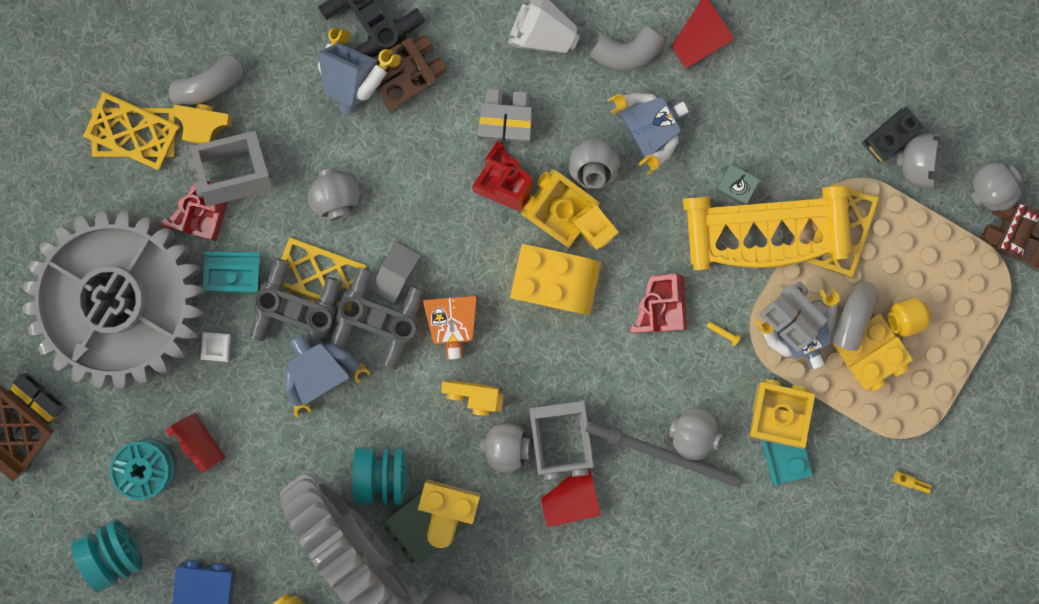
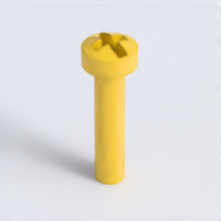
(735, 339)

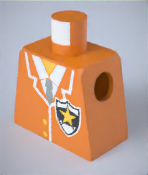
(451, 322)

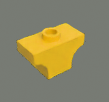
(201, 123)
(594, 226)

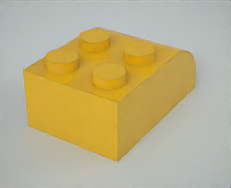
(556, 279)

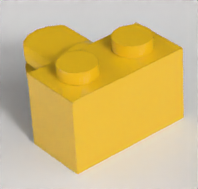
(447, 508)

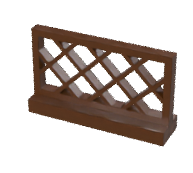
(11, 461)

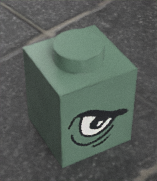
(735, 184)

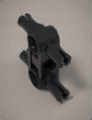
(375, 22)

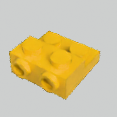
(555, 205)
(877, 356)
(481, 397)
(781, 414)

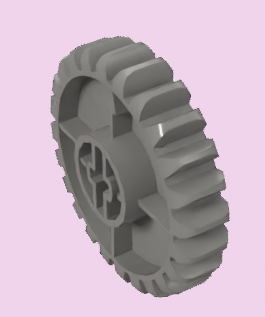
(85, 331)
(342, 544)

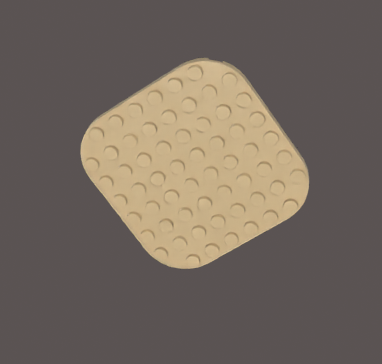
(904, 257)

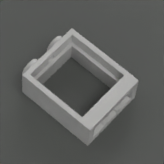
(233, 188)
(554, 412)

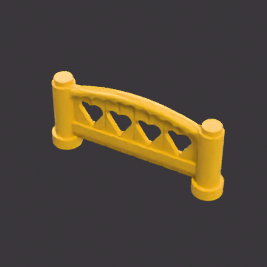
(828, 214)

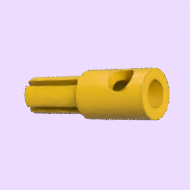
(911, 482)

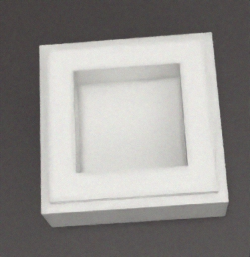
(215, 346)

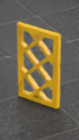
(111, 143)
(146, 153)
(856, 250)
(313, 251)

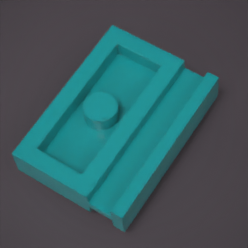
(231, 272)
(785, 462)

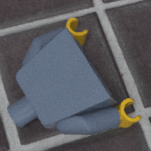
(317, 371)

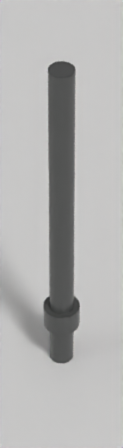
(615, 436)

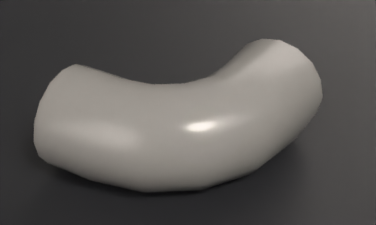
(629, 55)
(206, 84)
(855, 316)

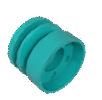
(159, 472)
(379, 476)
(107, 555)

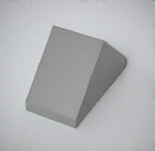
(395, 272)

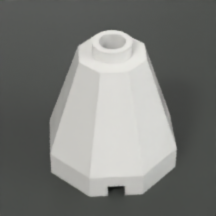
(543, 28)

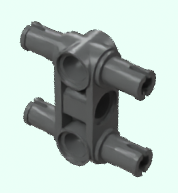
(294, 307)
(377, 318)

